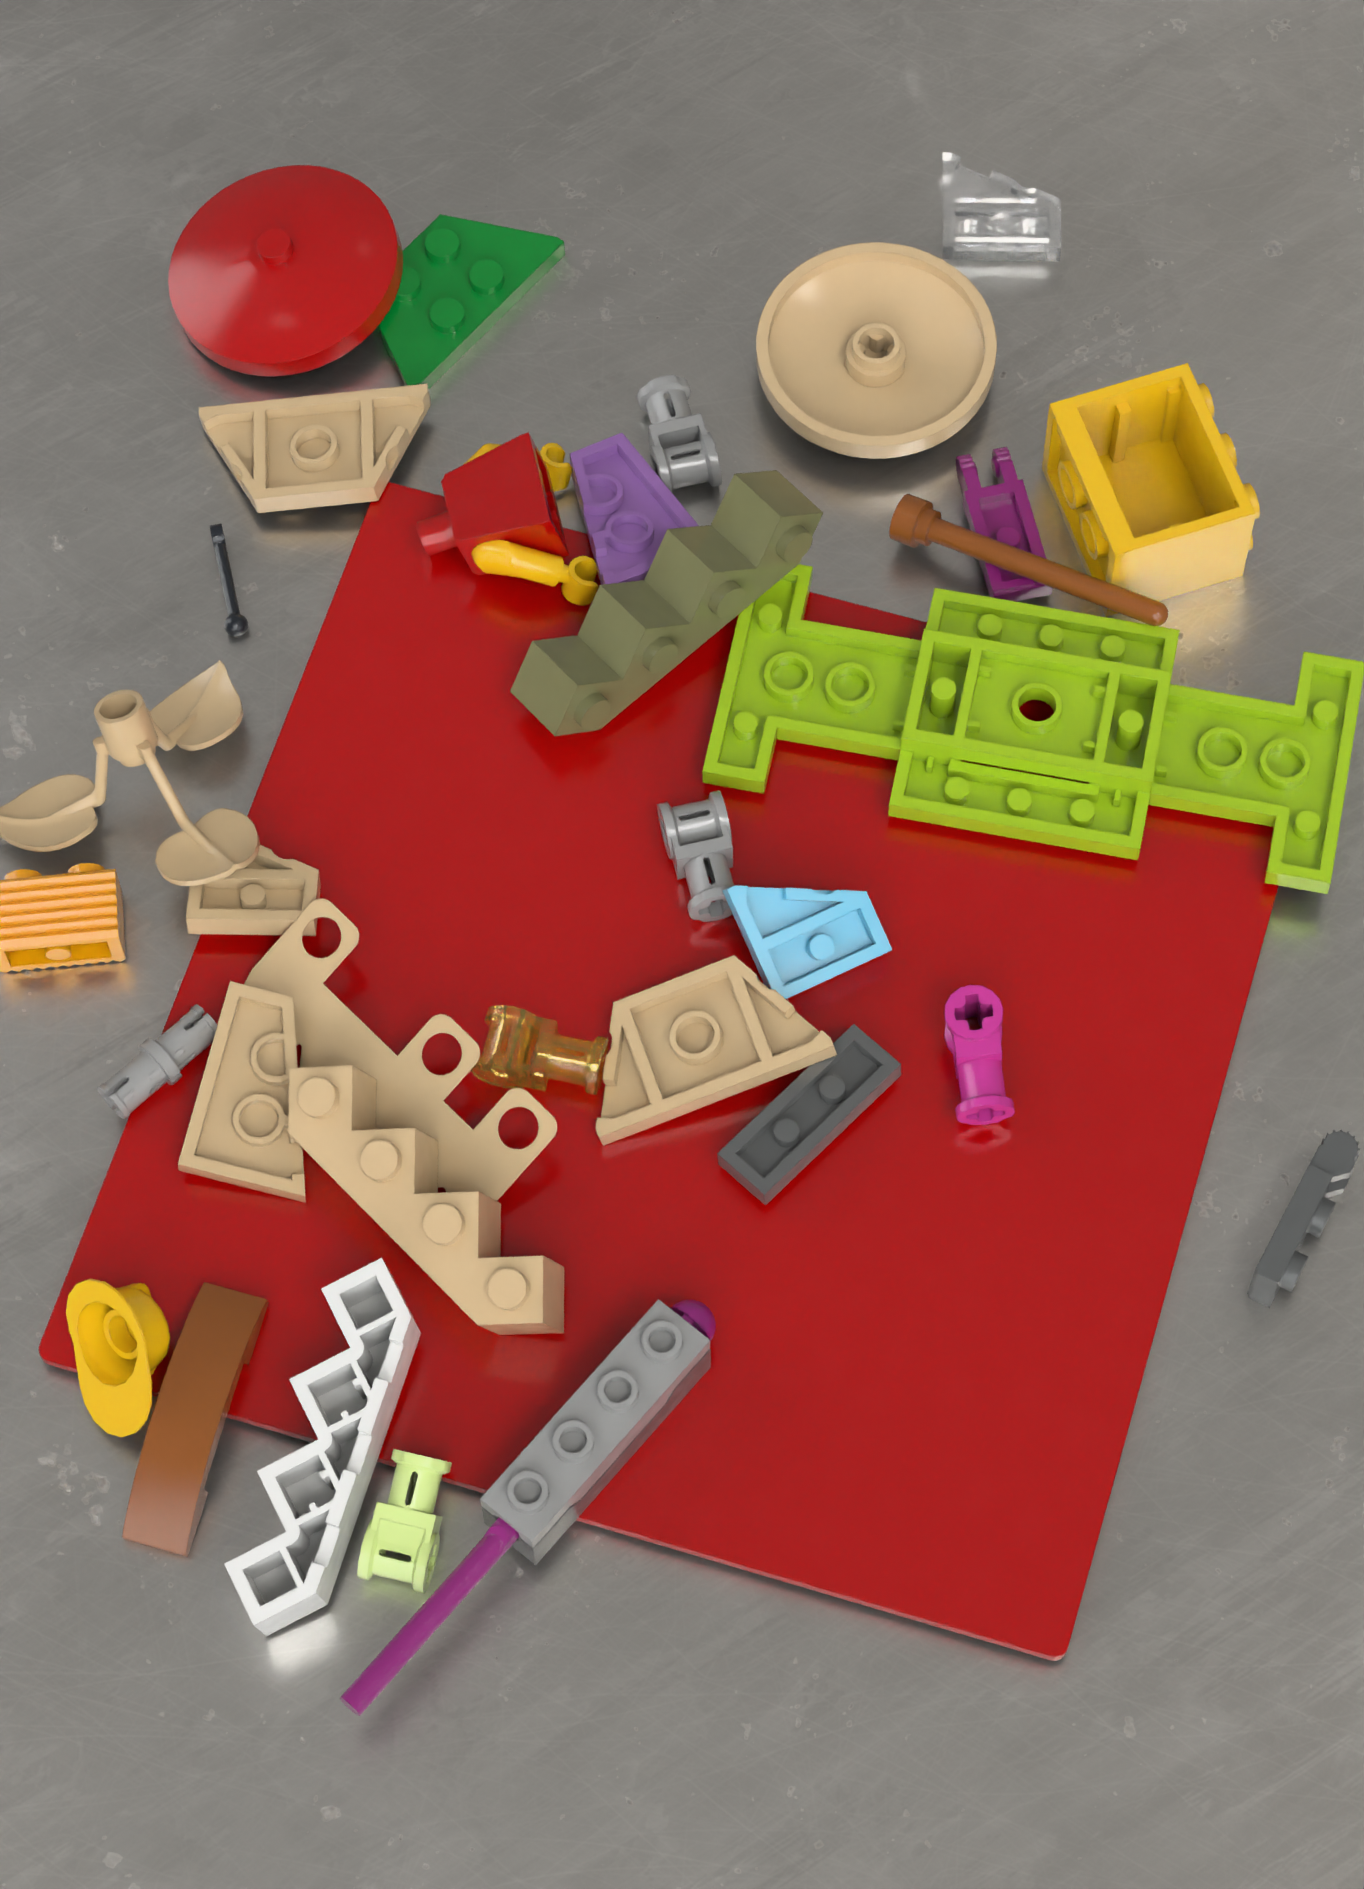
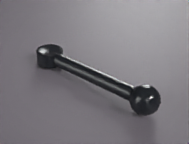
(235, 623)

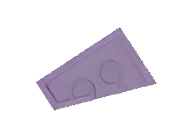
(623, 508)

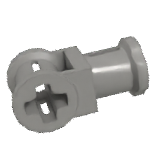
(678, 441)
(701, 846)

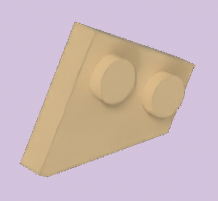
(255, 899)

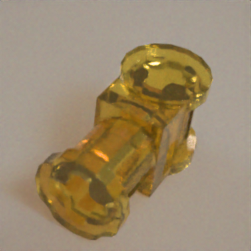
(529, 1052)

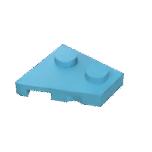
(806, 933)

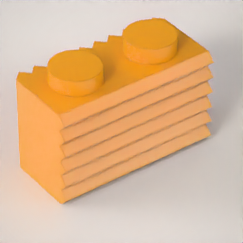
(61, 918)

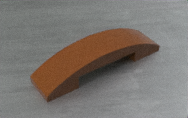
(190, 1418)

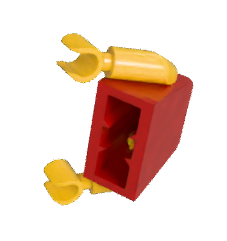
(509, 519)

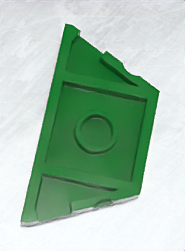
(456, 288)

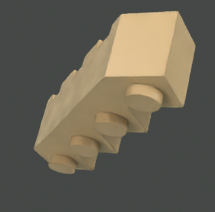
(396, 1184)

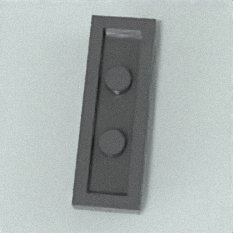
(809, 1115)

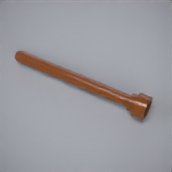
(918, 523)

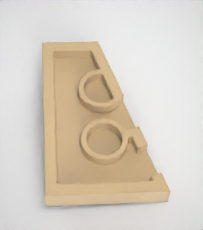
(243, 1098)

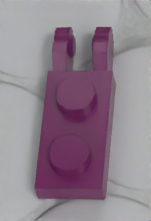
(1004, 515)

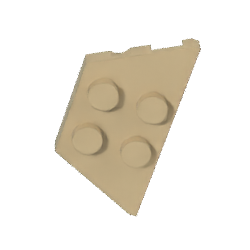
(316, 445)
(699, 1045)

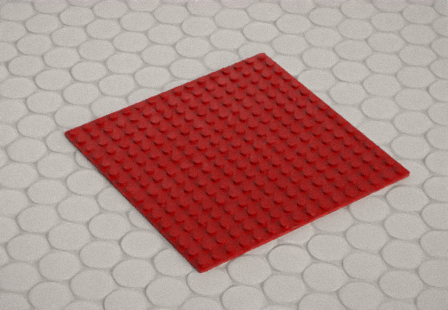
(928, 1320)

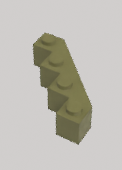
(689, 594)

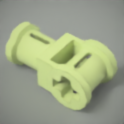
(406, 1523)

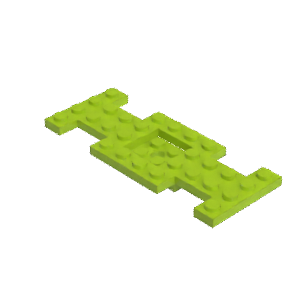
(1110, 725)

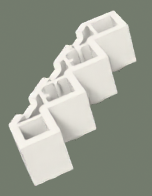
(326, 1481)

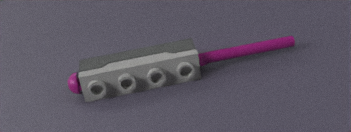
(565, 1466)

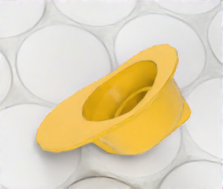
(117, 1347)

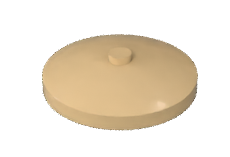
(876, 350)

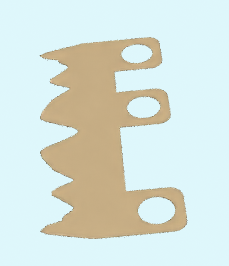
(405, 1088)

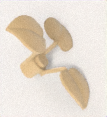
(193, 718)

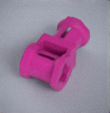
(977, 1055)

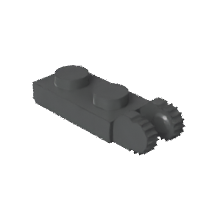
(1305, 1214)

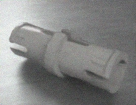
(159, 1062)

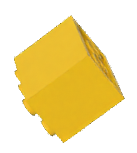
(1150, 485)

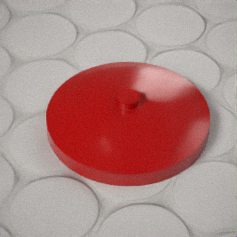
(285, 270)

